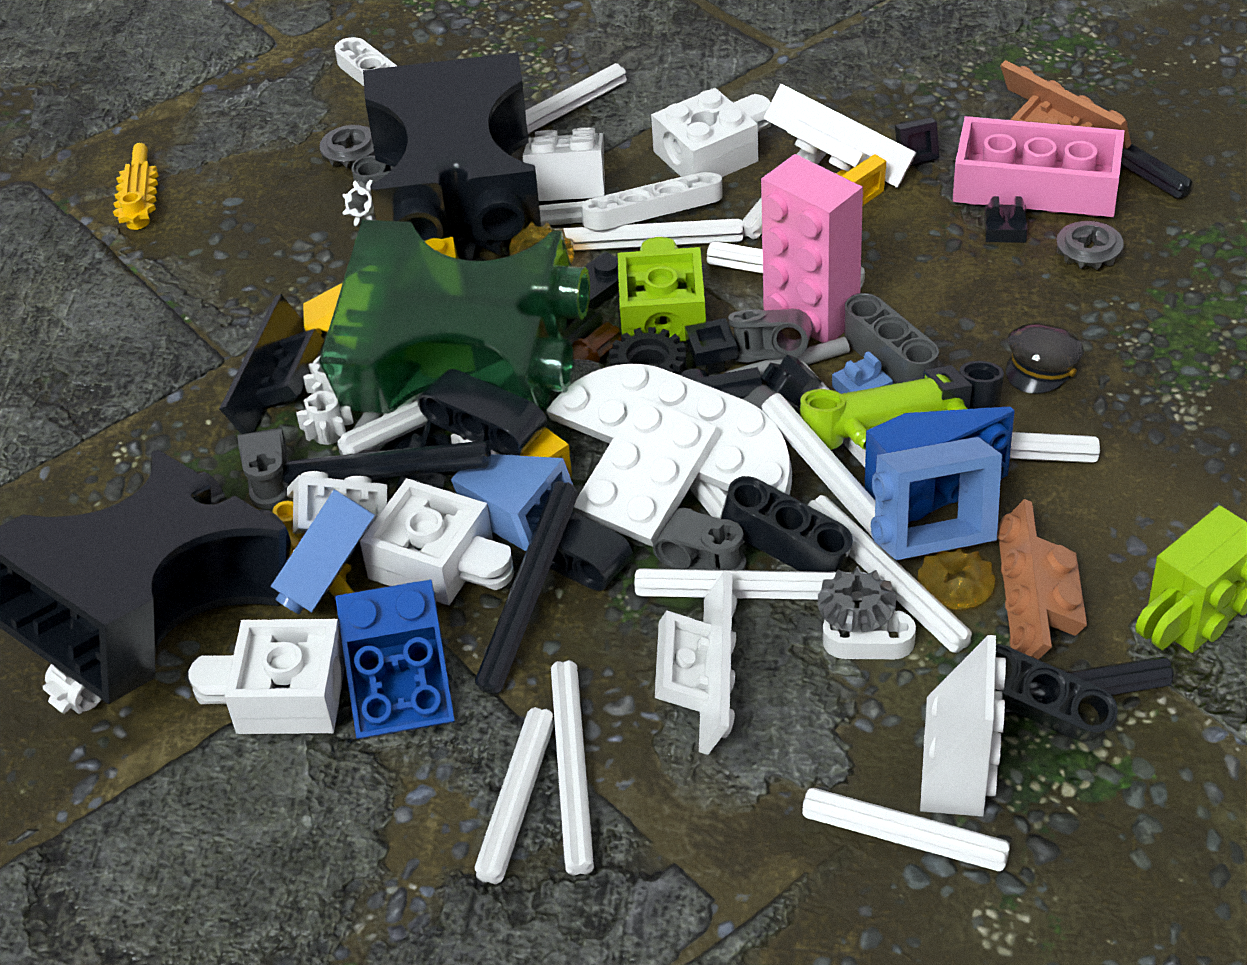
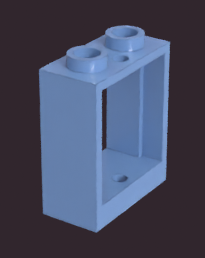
(977, 501)

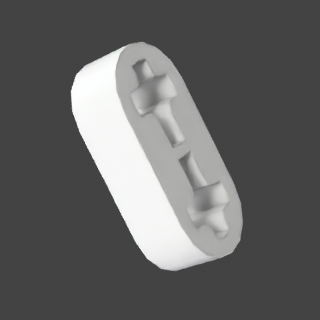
(874, 643)

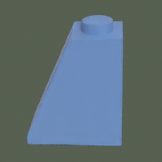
(514, 492)
(322, 553)

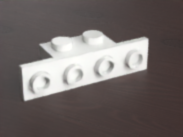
(836, 134)
(696, 662)

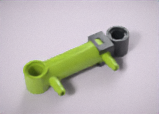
(941, 389)

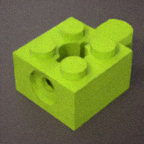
(658, 284)
(1198, 584)

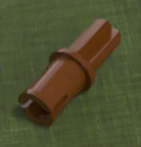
(596, 343)

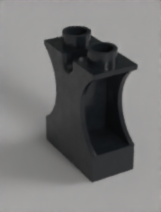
(452, 146)
(115, 581)

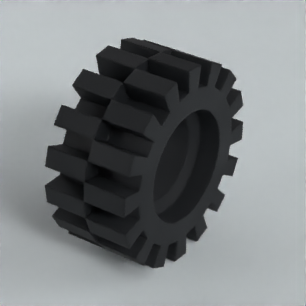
(650, 349)

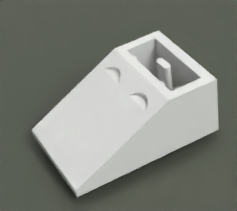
(567, 164)
(963, 735)

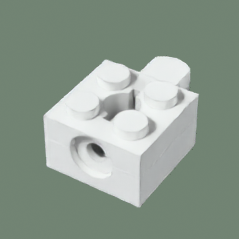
(710, 133)
(437, 538)
(264, 662)

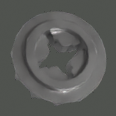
(336, 145)
(1076, 236)
(837, 605)

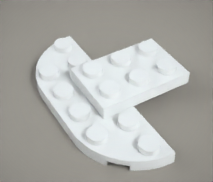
(660, 440)

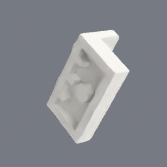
(314, 487)

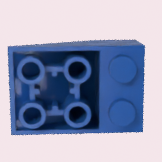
(932, 428)
(394, 659)

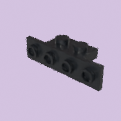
(272, 366)

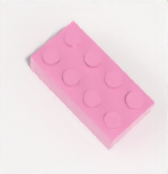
(1042, 162)
(811, 243)

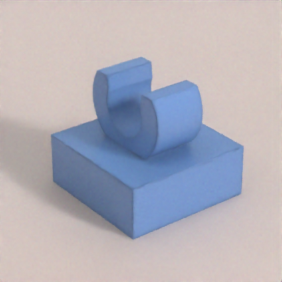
(860, 375)

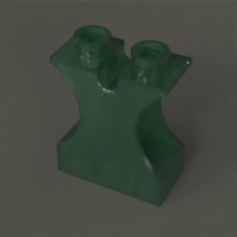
(419, 312)

